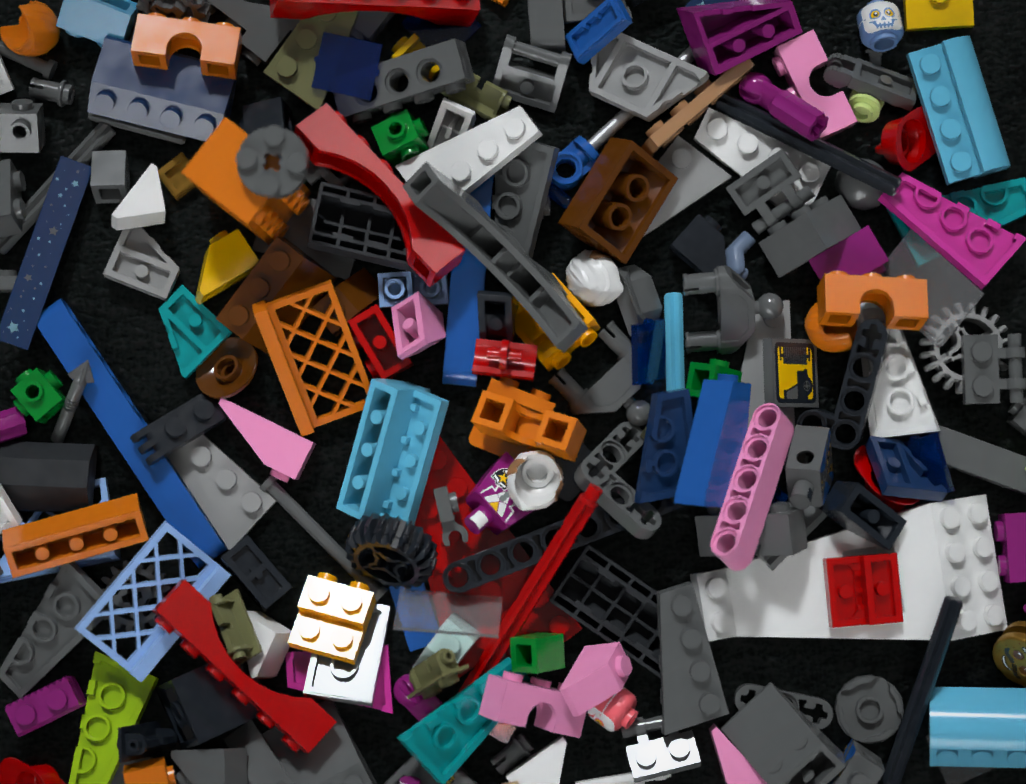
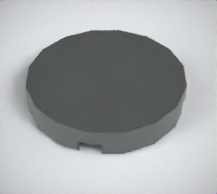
(869, 709)

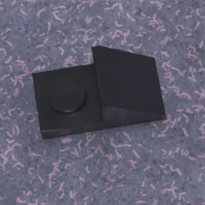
(497, 315)

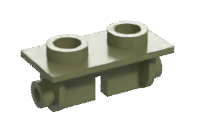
(487, 102)
(235, 626)
(435, 673)

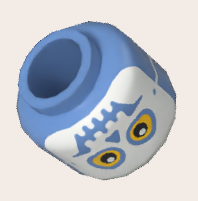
(880, 25)

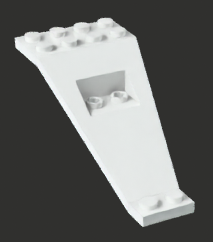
(939, 553)

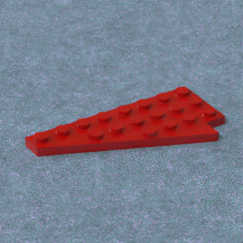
(545, 615)

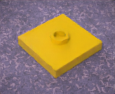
(938, 14)

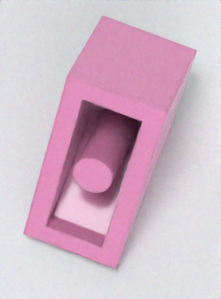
(416, 325)
(595, 676)

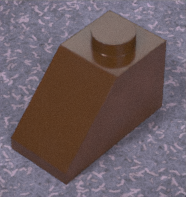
(354, 295)

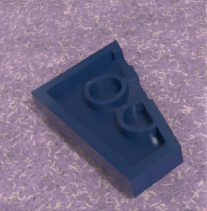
(664, 445)

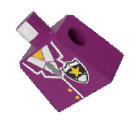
(491, 501)

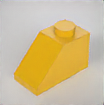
(224, 264)

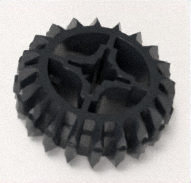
(391, 551)

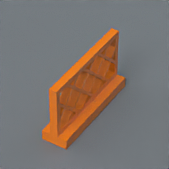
(284, 359)

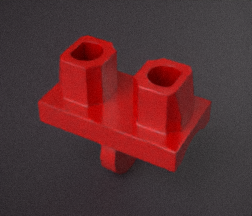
(505, 359)

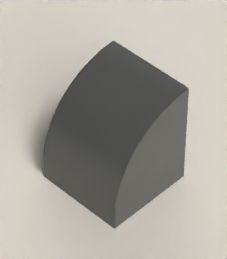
(110, 176)

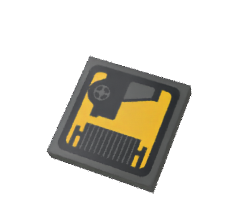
(790, 373)

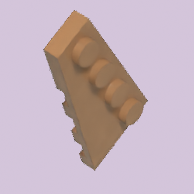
(687, 113)

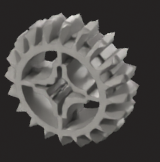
(938, 361)

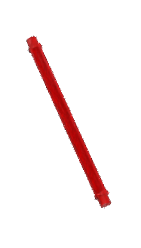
(537, 582)

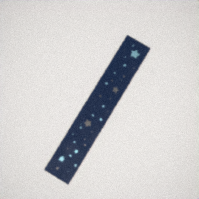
(44, 252)

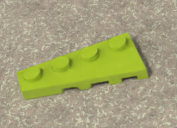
(112, 702)

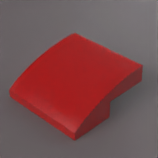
(863, 590)

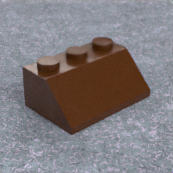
(618, 199)
(277, 274)

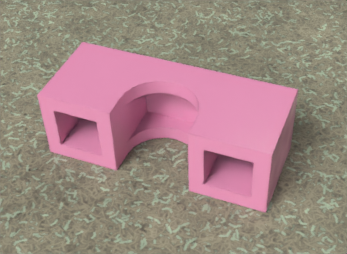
(795, 62)
(511, 699)

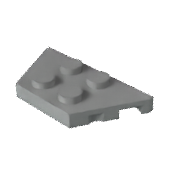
(641, 77)

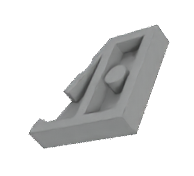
(142, 264)

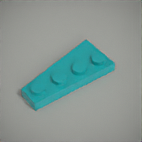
(998, 201)
(454, 729)

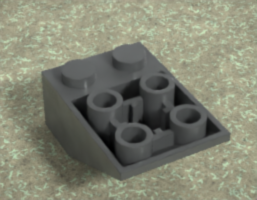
(783, 741)

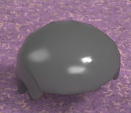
(856, 193)

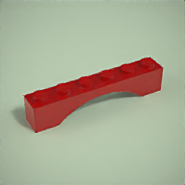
(436, 11)
(335, 146)
(192, 620)

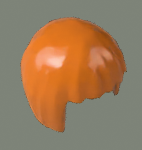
(35, 32)
(826, 337)

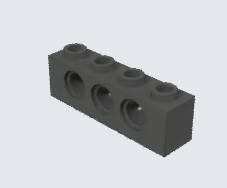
(454, 75)

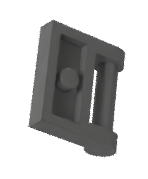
(529, 84)

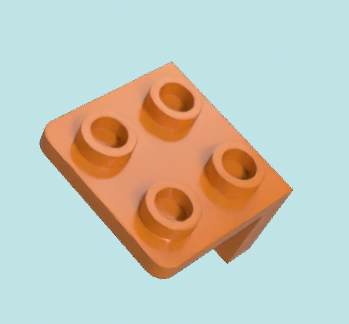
(535, 401)

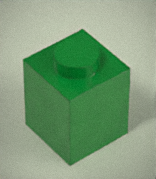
(537, 652)

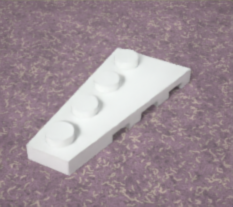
(745, 148)
(479, 151)
(899, 398)

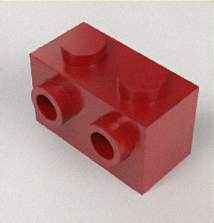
(377, 338)

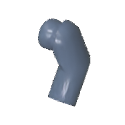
(735, 253)

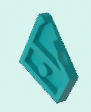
(191, 330)

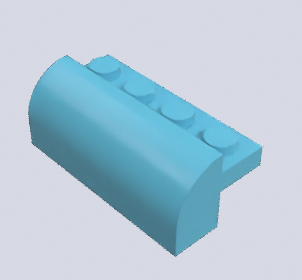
(958, 110)
(392, 450)
(978, 727)

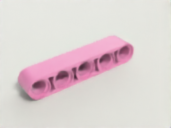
(752, 487)

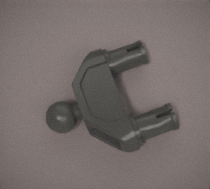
(734, 310)
(612, 389)

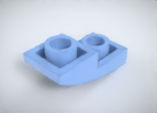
(398, 286)

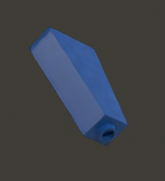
(714, 441)

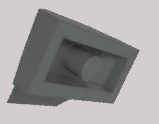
(639, 296)

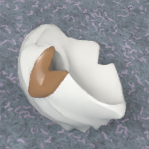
(593, 278)
(534, 480)

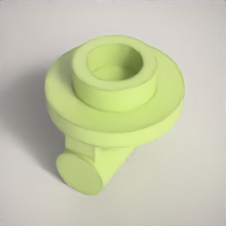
(865, 106)

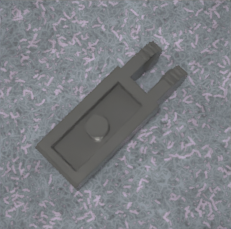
(871, 80)

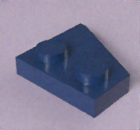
(899, 471)

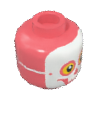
(616, 711)

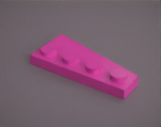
(963, 238)

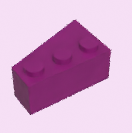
(736, 30)

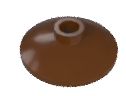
(227, 369)

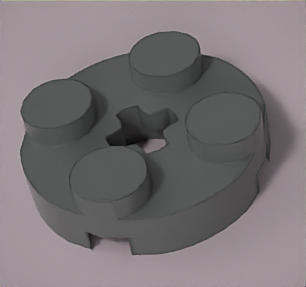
(272, 183)

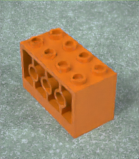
(217, 177)

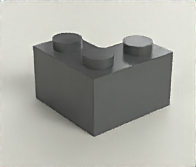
(809, 234)

